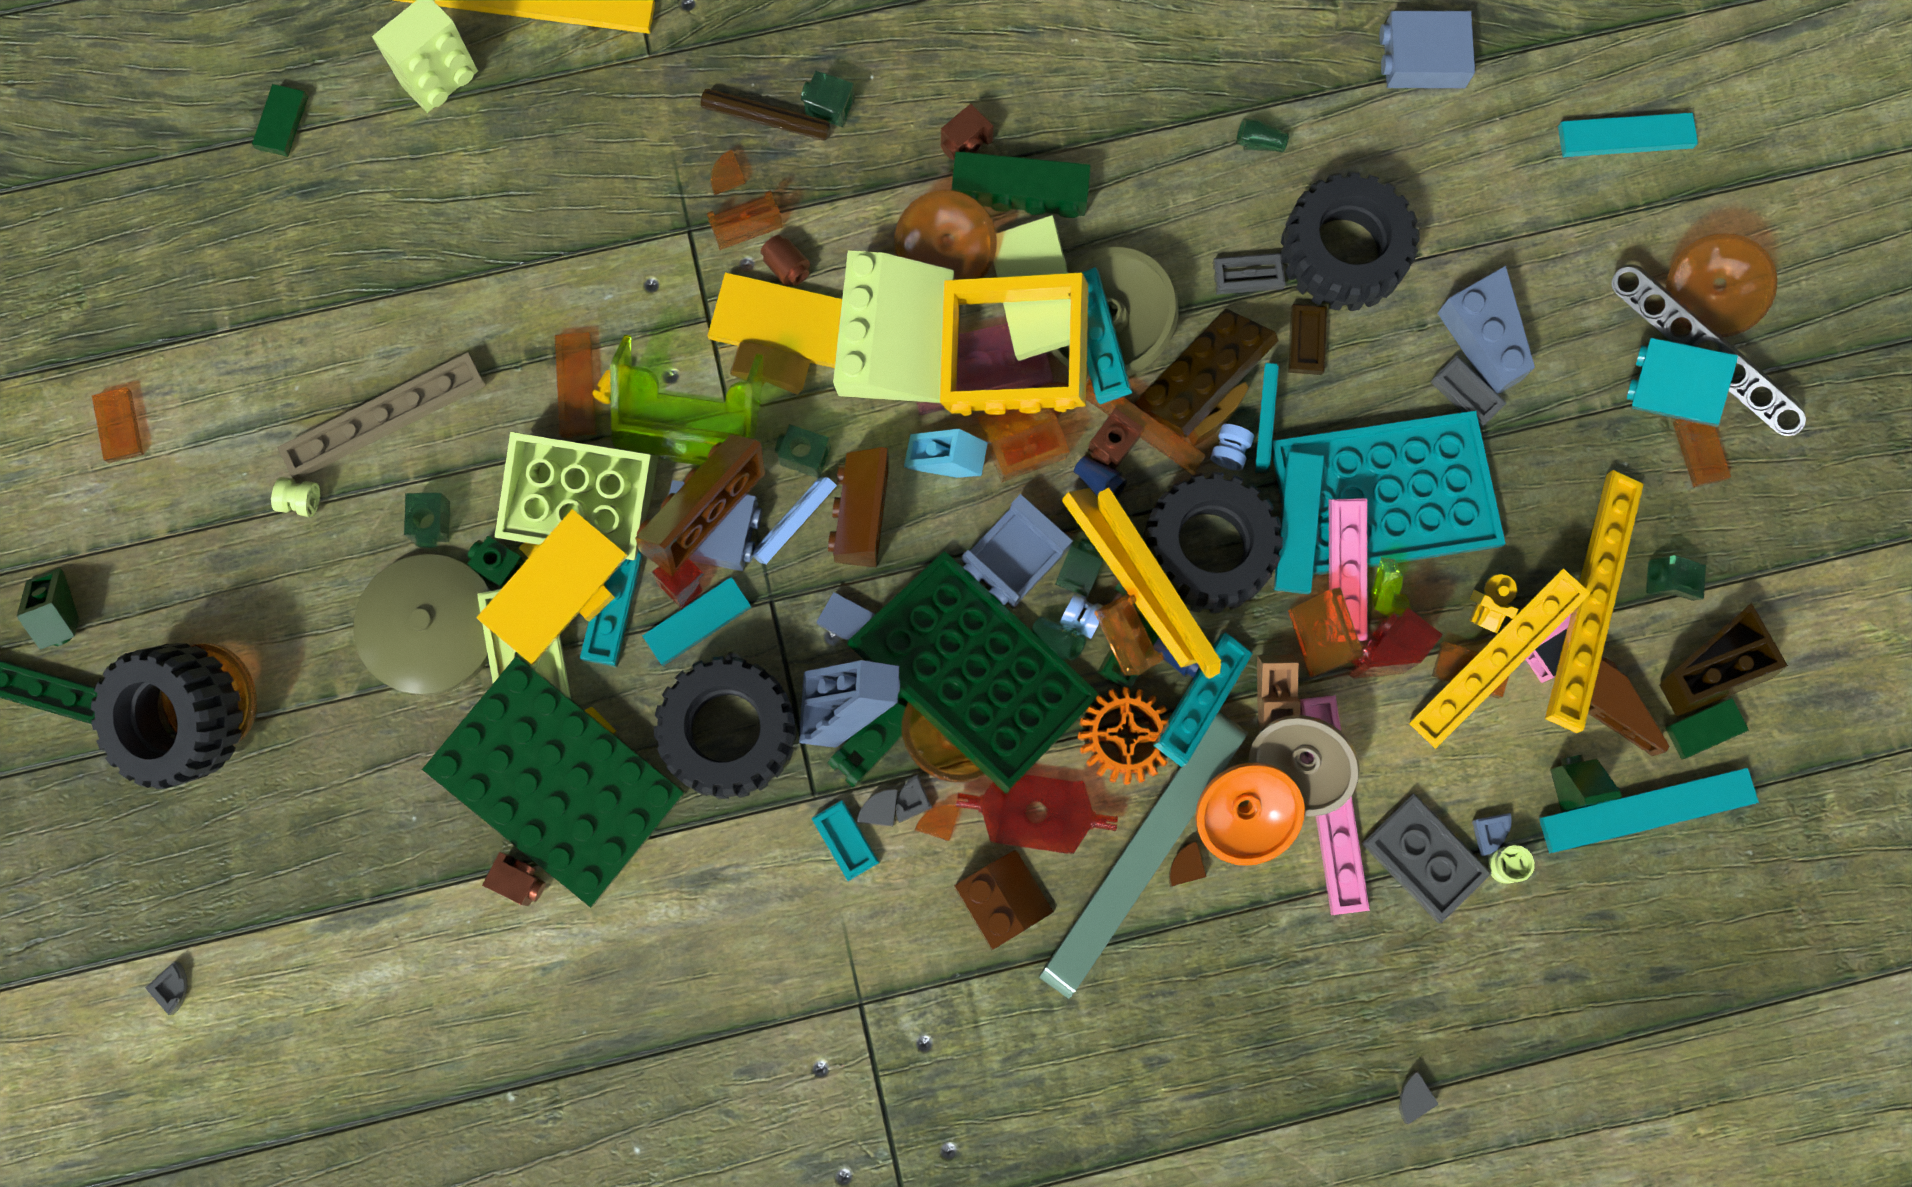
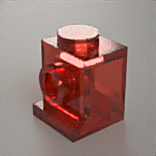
(683, 585)

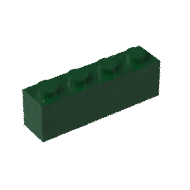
(1023, 183)

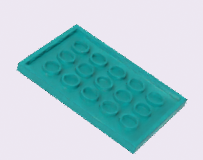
(1421, 484)

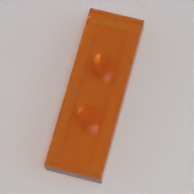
(575, 384)

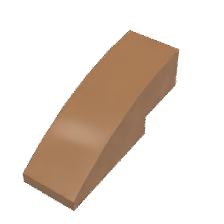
(1276, 688)

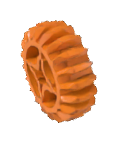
(1108, 736)

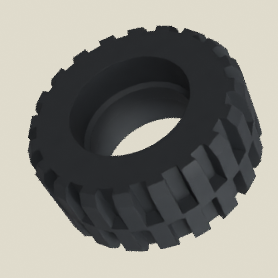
(1368, 205)
(1240, 508)
(691, 694)
(131, 724)

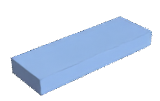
(793, 519)

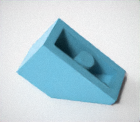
(946, 453)

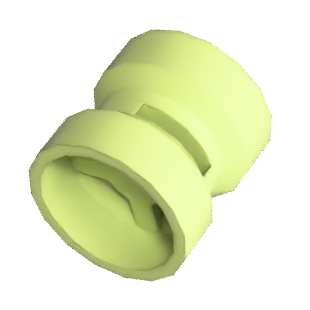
(294, 496)
(1516, 859)

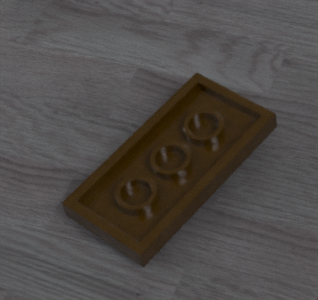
(1206, 372)

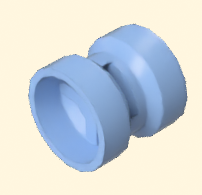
(1232, 447)
(1089, 621)

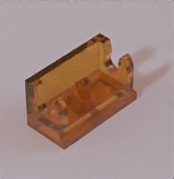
(745, 221)
(1127, 636)

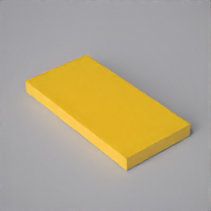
(777, 318)
(552, 587)

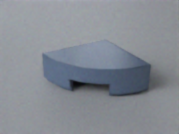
(1491, 832)

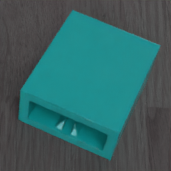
(1682, 381)

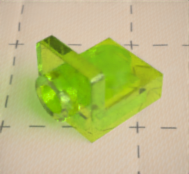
(1387, 588)

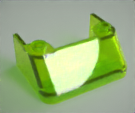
(675, 425)

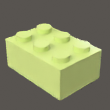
(426, 53)

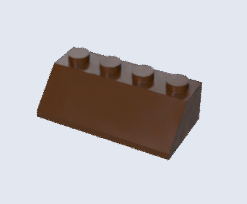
(701, 502)

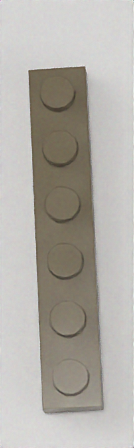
(381, 416)

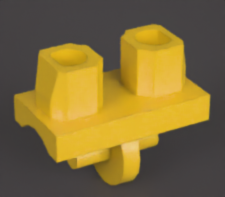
(1493, 605)

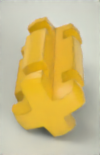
(604, 391)

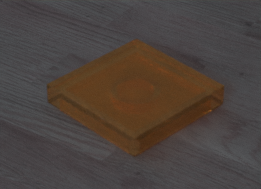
(1325, 632)

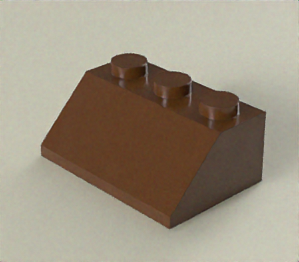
(860, 507)

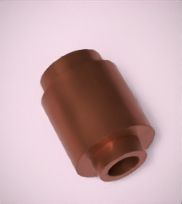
(785, 260)

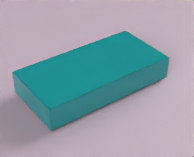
(845, 840)

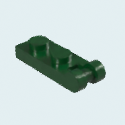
(870, 743)

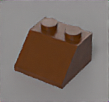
(1003, 899)

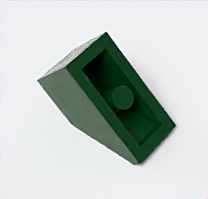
(48, 609)
(1582, 783)

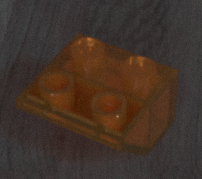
(1023, 441)

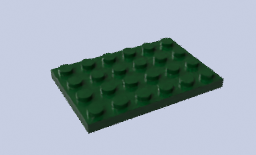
(975, 671)
(553, 781)

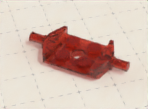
(1066, 820)

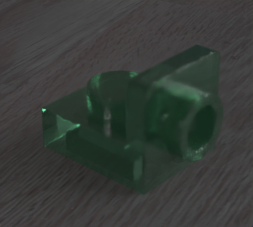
(1080, 567)
(1677, 577)

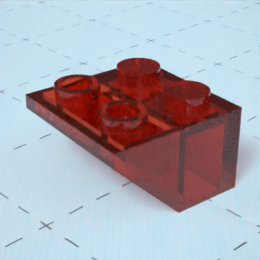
(1399, 646)

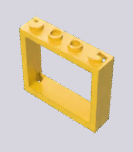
(1015, 289)

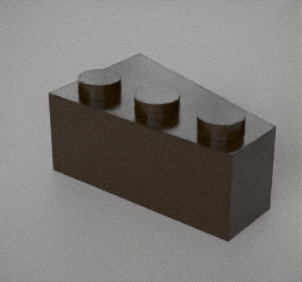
(1726, 664)

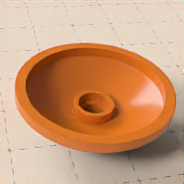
(1261, 827)

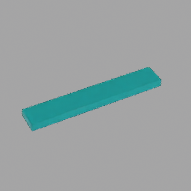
(1648, 810)

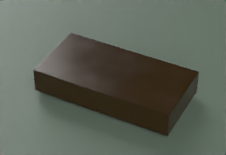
(1307, 339)

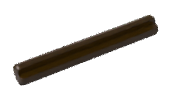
(765, 114)

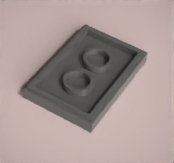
(1426, 858)

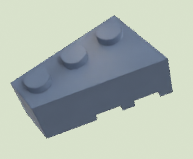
(1490, 330)
(845, 700)

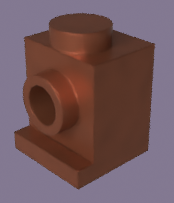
(966, 132)
(1121, 427)
(514, 881)

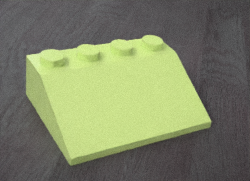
(890, 328)
(553, 476)

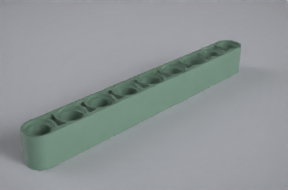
(1141, 858)

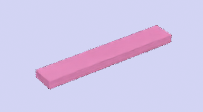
(1338, 833)

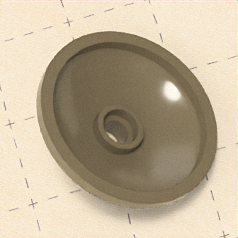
(1323, 780)

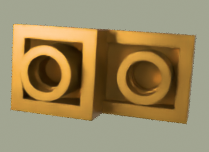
(779, 367)
(1220, 415)

